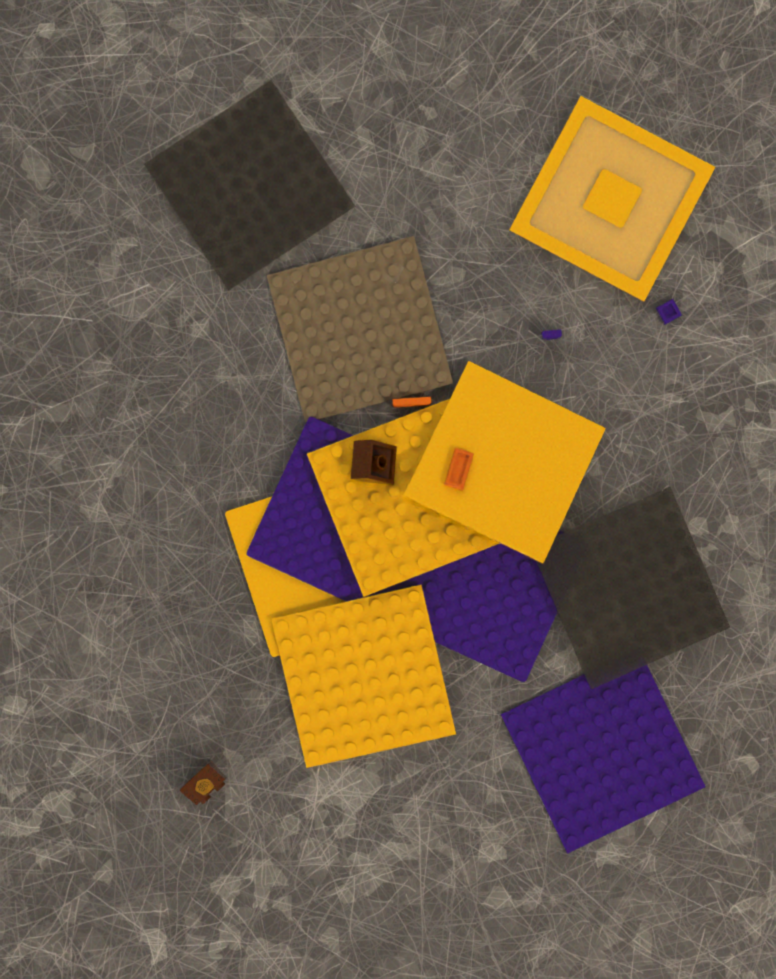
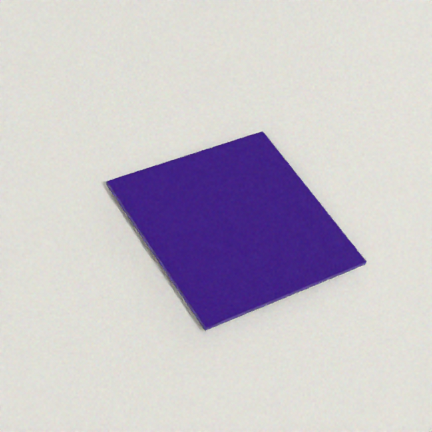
(602, 754)

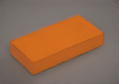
(411, 402)
(458, 469)

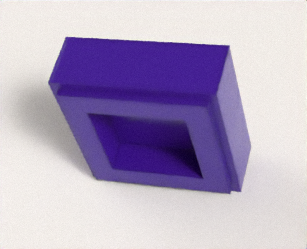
(668, 311)
(551, 334)

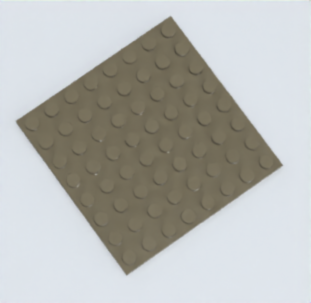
(357, 334)

